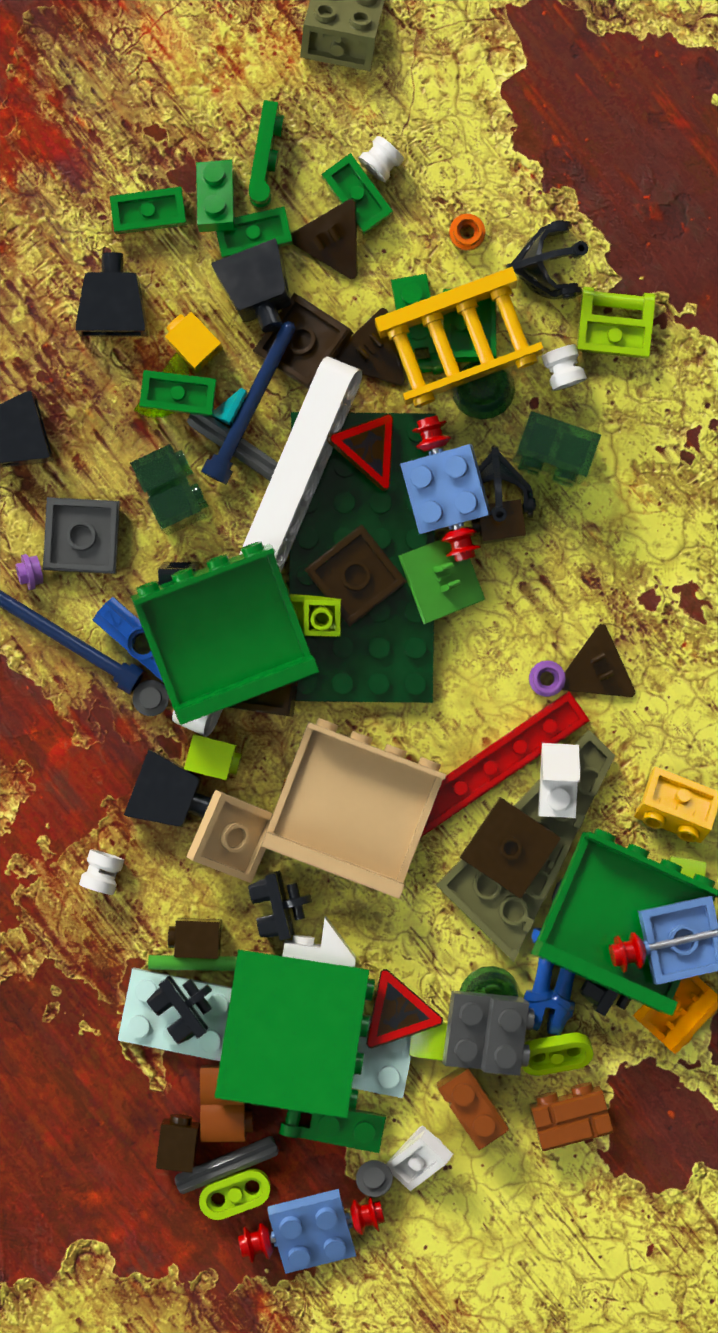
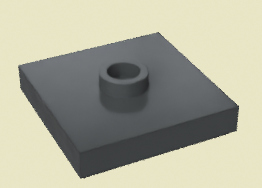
(81, 535)

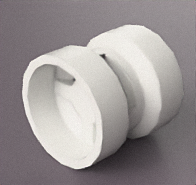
(563, 365)
(99, 880)

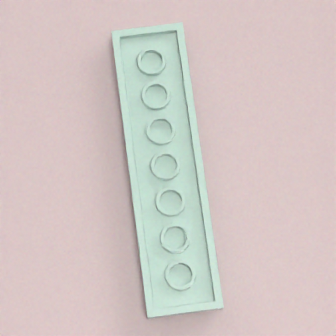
(382, 1069)

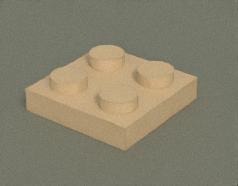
(231, 837)

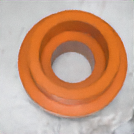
(472, 222)

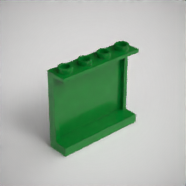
(223, 632)
(602, 901)
(294, 1034)

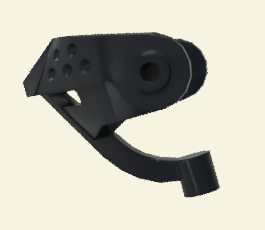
(530, 264)
(497, 468)

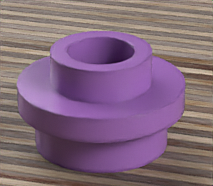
(29, 571)
(558, 678)

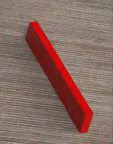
(505, 757)

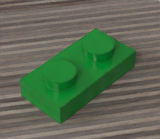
(349, 181)
(215, 196)
(148, 210)
(254, 230)
(178, 393)

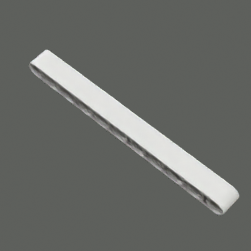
(298, 473)

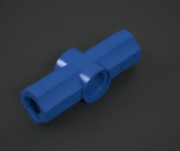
(124, 628)

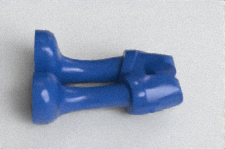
(543, 997)

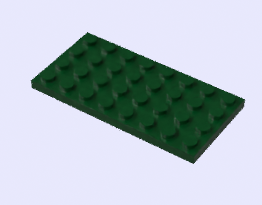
(389, 649)

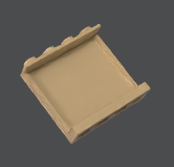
(353, 807)

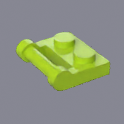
(615, 334)

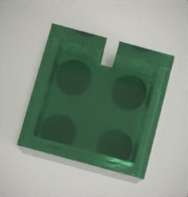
(556, 449)
(169, 490)

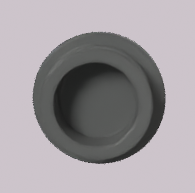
(150, 698)
(374, 1178)

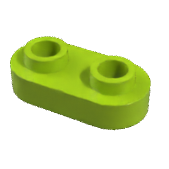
(559, 1053)
(236, 1194)

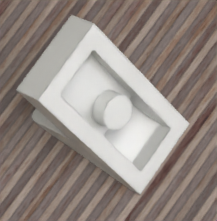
(559, 780)
(331, 950)
(418, 1158)

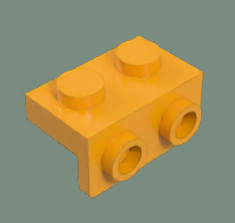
(694, 1007)

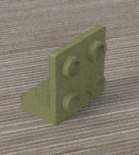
(342, 32)

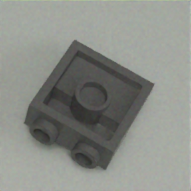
(488, 1032)

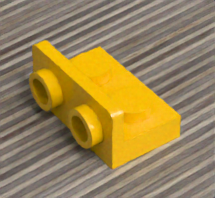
(678, 806)

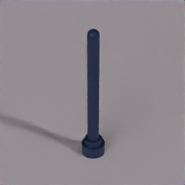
(220, 464)
(125, 675)

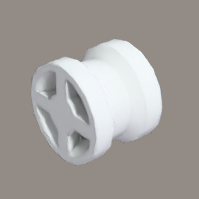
(381, 159)

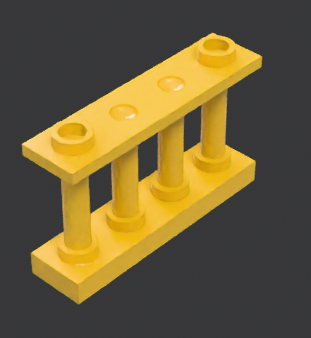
(430, 314)

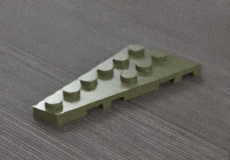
(496, 909)

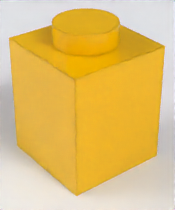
(192, 341)

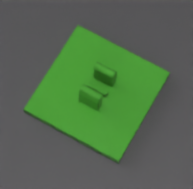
(440, 582)

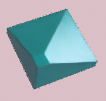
(229, 409)

